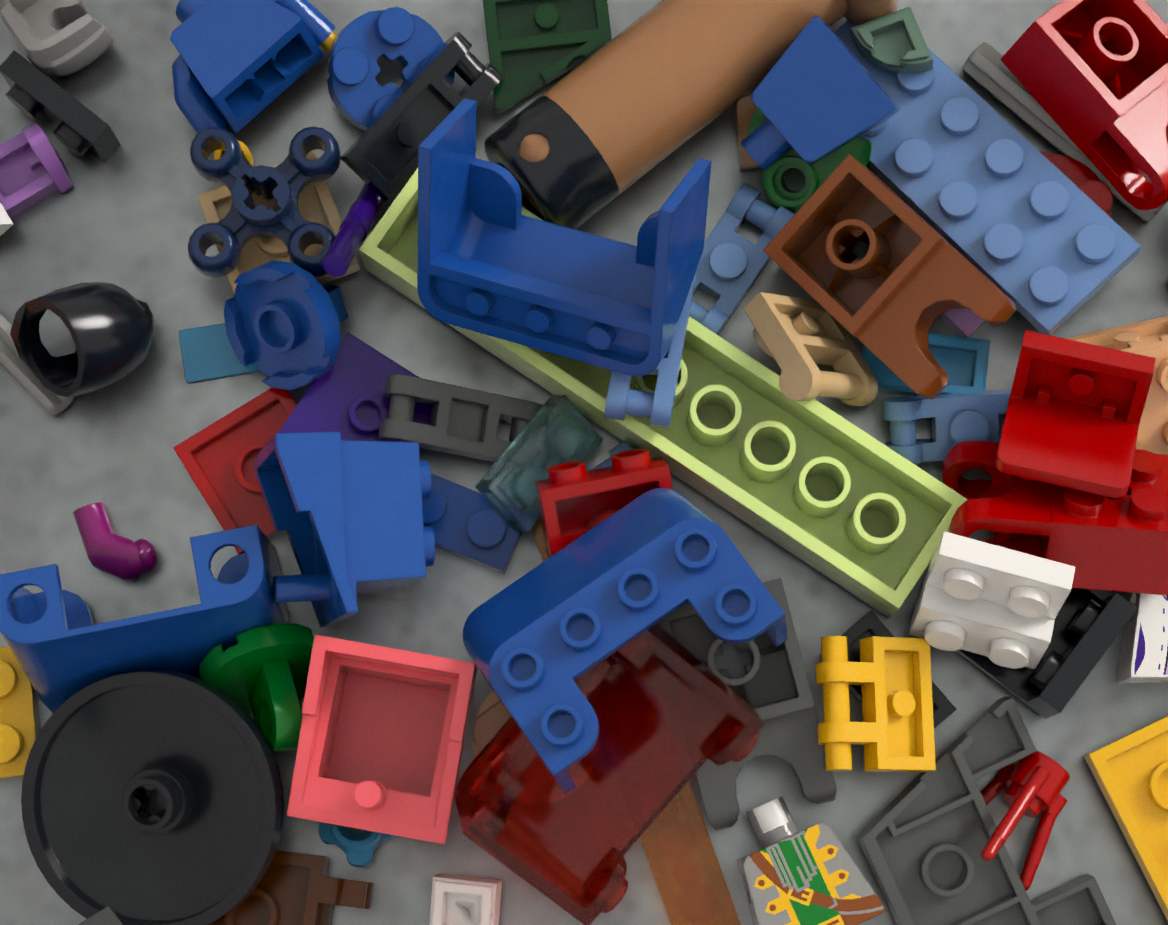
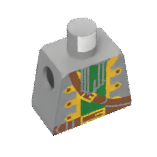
(803, 874)

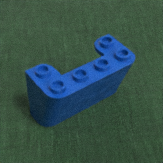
(66, 652)

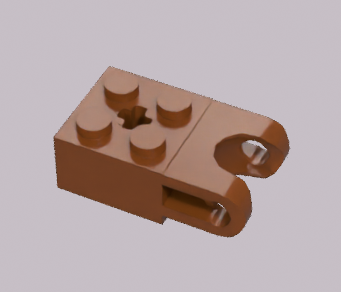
(898, 285)

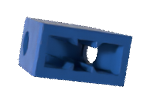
(815, 100)

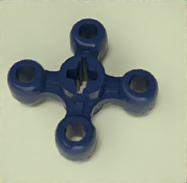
(247, 220)

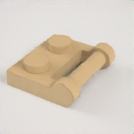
(803, 335)

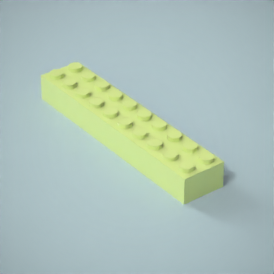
(741, 443)

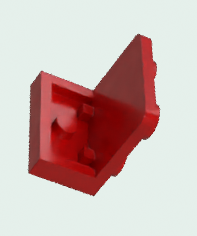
(1074, 414)

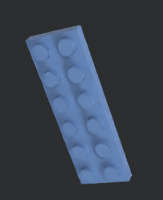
(992, 193)

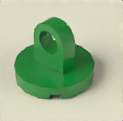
(266, 677)

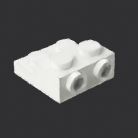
(990, 601)

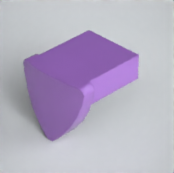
(30, 170)

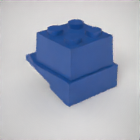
(348, 517)

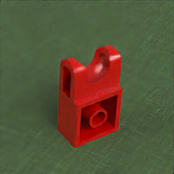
(1106, 86)
(1107, 539)

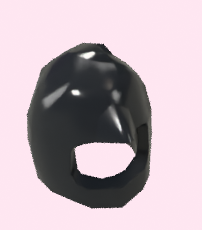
(108, 330)

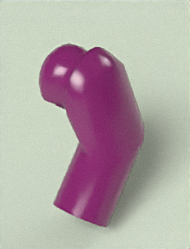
(110, 551)

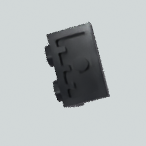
(1078, 641)

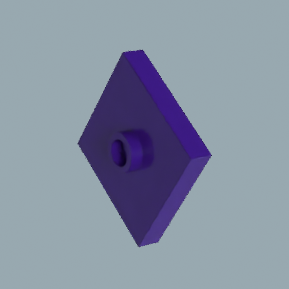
(351, 395)

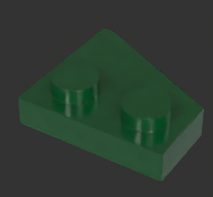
(540, 42)

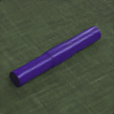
(352, 232)

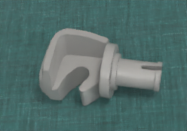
(46, 41)

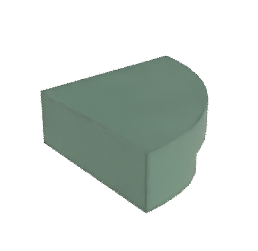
(894, 42)

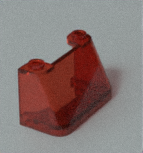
(656, 728)

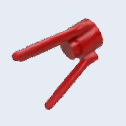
(1031, 788)

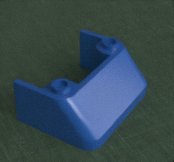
(544, 281)

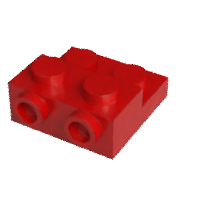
(580, 499)

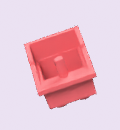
(381, 739)

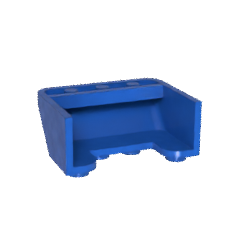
(599, 599)

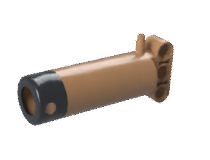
(649, 97)

